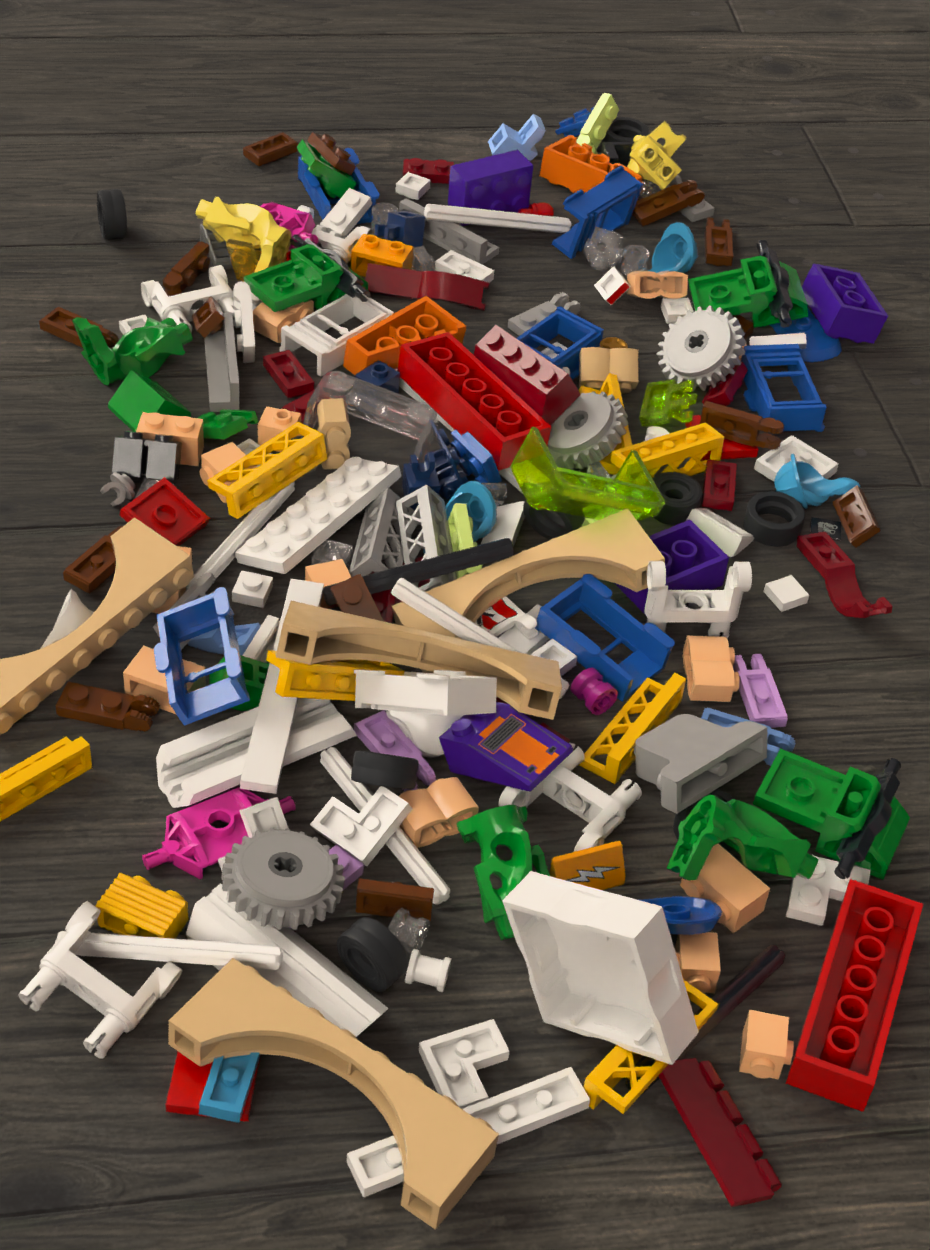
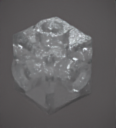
(604, 249)

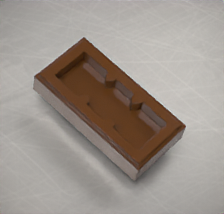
(270, 149)
(856, 516)
(388, 897)

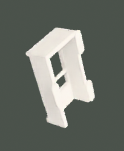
(311, 335)
(427, 693)

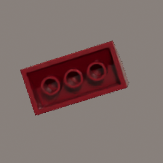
(527, 374)

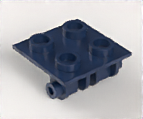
(446, 461)

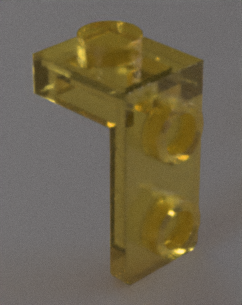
(243, 257)

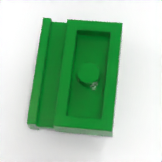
(227, 423)

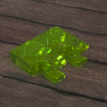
(660, 402)

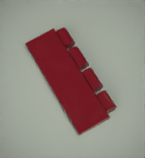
(712, 1123)

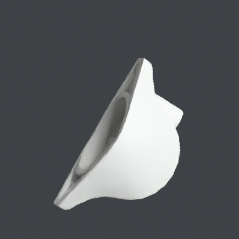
(71, 616)
(423, 729)

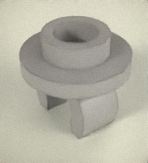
(122, 485)

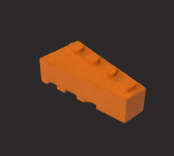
(576, 165)
(384, 339)

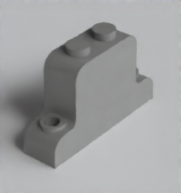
(695, 757)

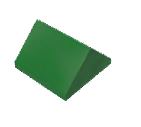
(141, 395)

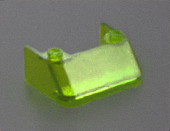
(583, 493)

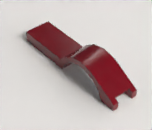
(433, 284)
(839, 576)

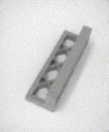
(453, 237)
(222, 368)
(434, 533)
(374, 535)

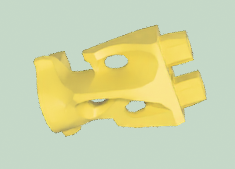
(652, 159)
(247, 224)

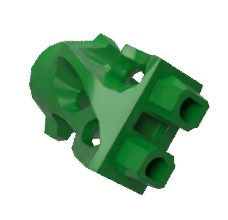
(138, 349)
(501, 827)
(748, 830)

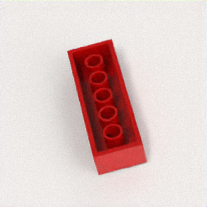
(469, 395)
(855, 996)

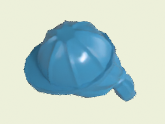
(676, 250)
(808, 485)
(479, 507)

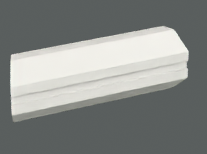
(215, 755)
(303, 971)

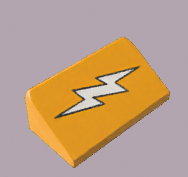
(592, 867)

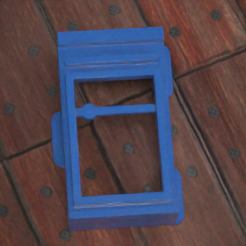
(318, 197)
(603, 206)
(569, 326)
(793, 414)
(186, 623)
(647, 641)

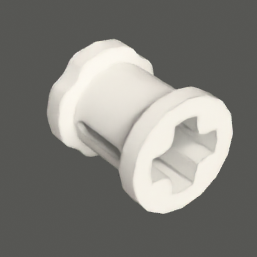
(428, 970)

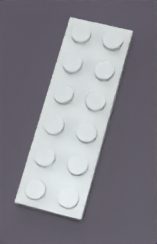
(317, 515)

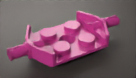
(292, 219)
(195, 843)

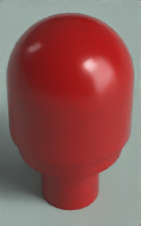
(538, 209)

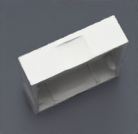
(602, 965)

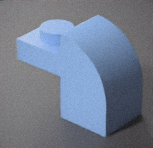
(508, 139)

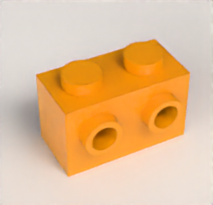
(380, 252)

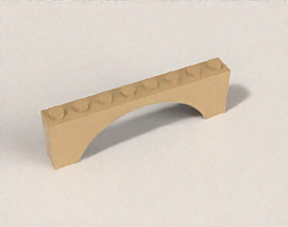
(608, 549)
(145, 576)
(322, 634)
(437, 1140)

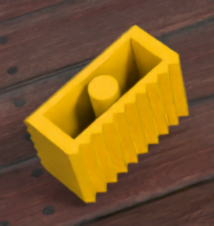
(141, 910)

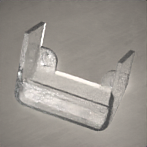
(378, 407)

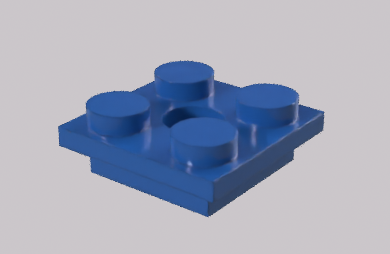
(575, 125)
(475, 458)

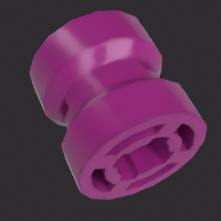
(591, 688)

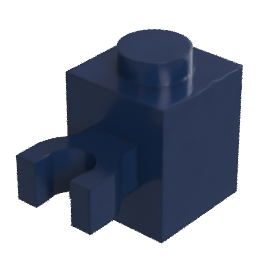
(403, 227)
(418, 475)

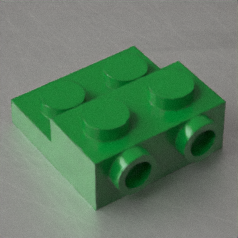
(333, 180)

